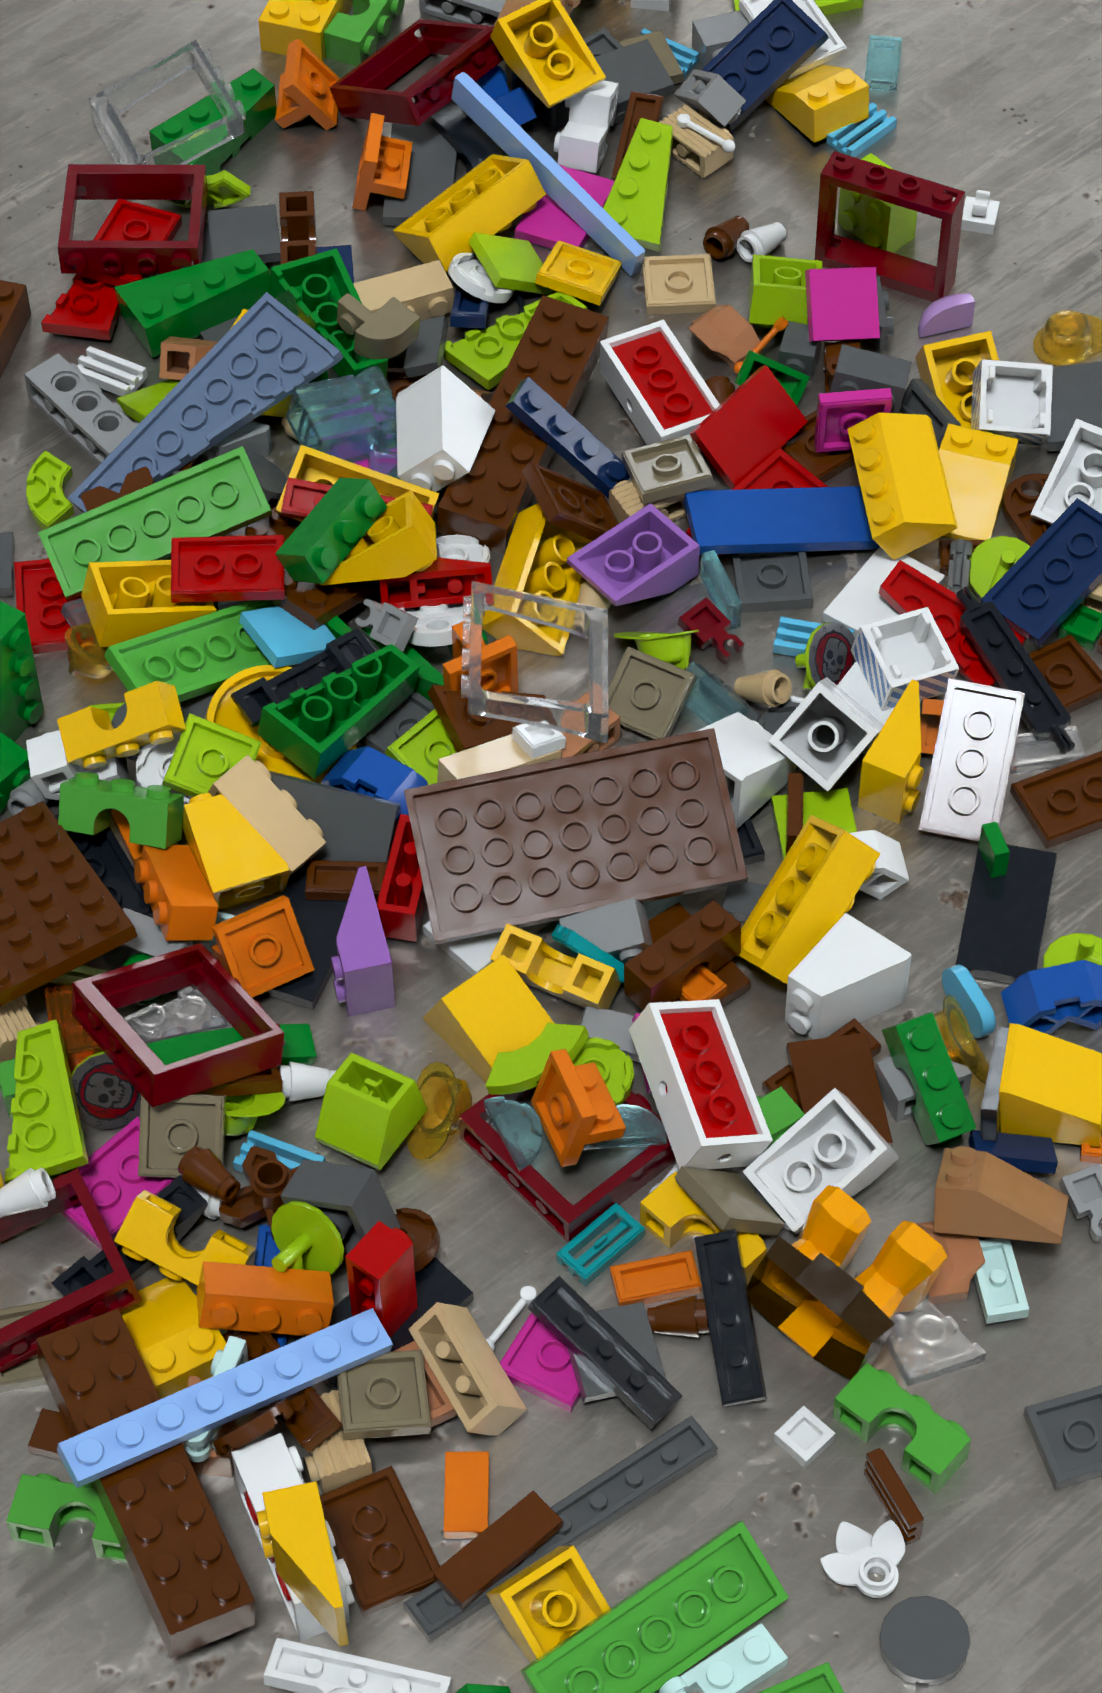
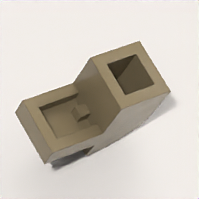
(378, 333)

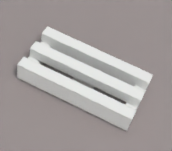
(112, 368)

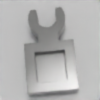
(388, 624)
(1086, 1196)

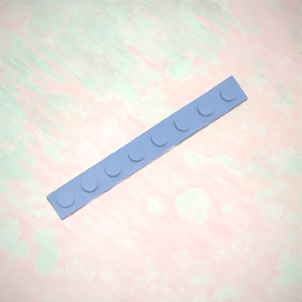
(223, 1398)

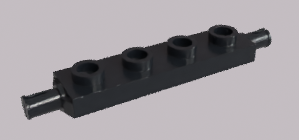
(1014, 669)

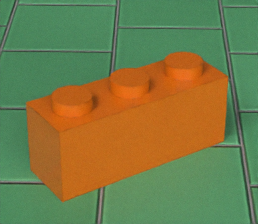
(176, 893)
(264, 1299)

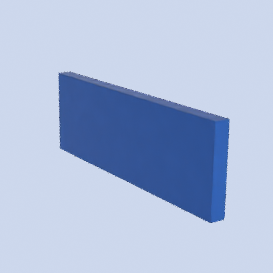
(779, 520)

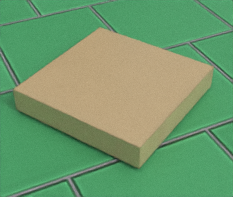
(678, 284)

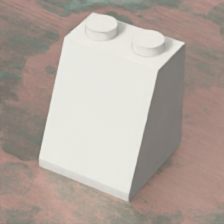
(439, 429)
(826, 733)
(750, 764)
(846, 978)

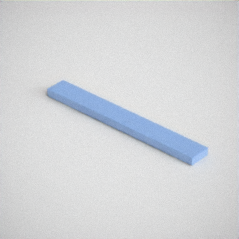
(552, 176)

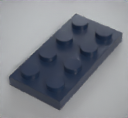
(767, 53)
(1052, 574)

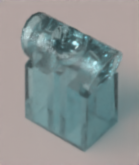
(346, 415)

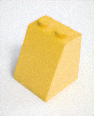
(231, 852)
(488, 1016)
(1050, 1088)

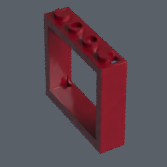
(363, 88)
(132, 183)
(903, 190)
(100, 995)
(538, 1193)
(19, 1338)

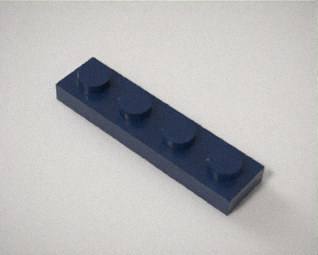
(567, 436)

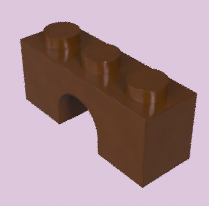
(297, 225)
(658, 971)

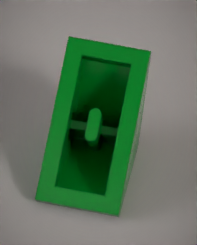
(790, 379)

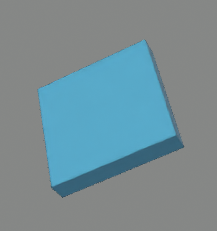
(284, 637)

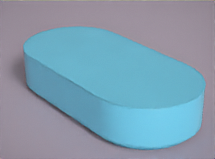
(961, 985)

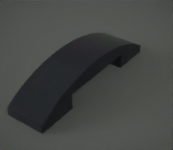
(463, 135)
(335, 658)
(86, 1272)

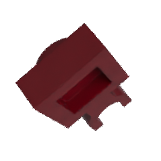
(712, 629)

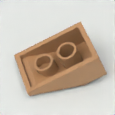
(995, 1200)

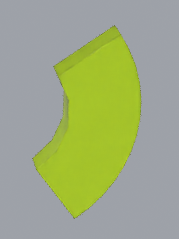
(223, 191)
(46, 491)
(523, 1067)

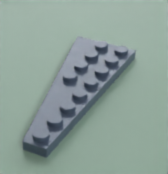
(224, 391)

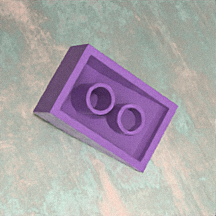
(638, 558)
(363, 959)

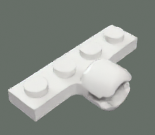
(321, 1670)

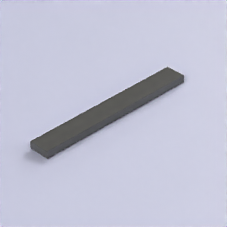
(585, 1514)

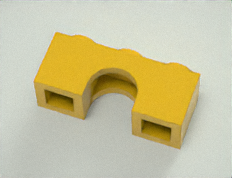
(150, 718)
(568, 978)
(674, 1215)
(150, 1235)

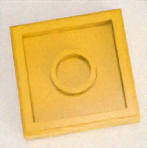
(578, 272)

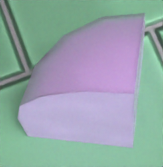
(947, 314)

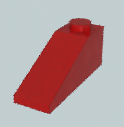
(439, 584)

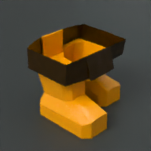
(826, 1309)

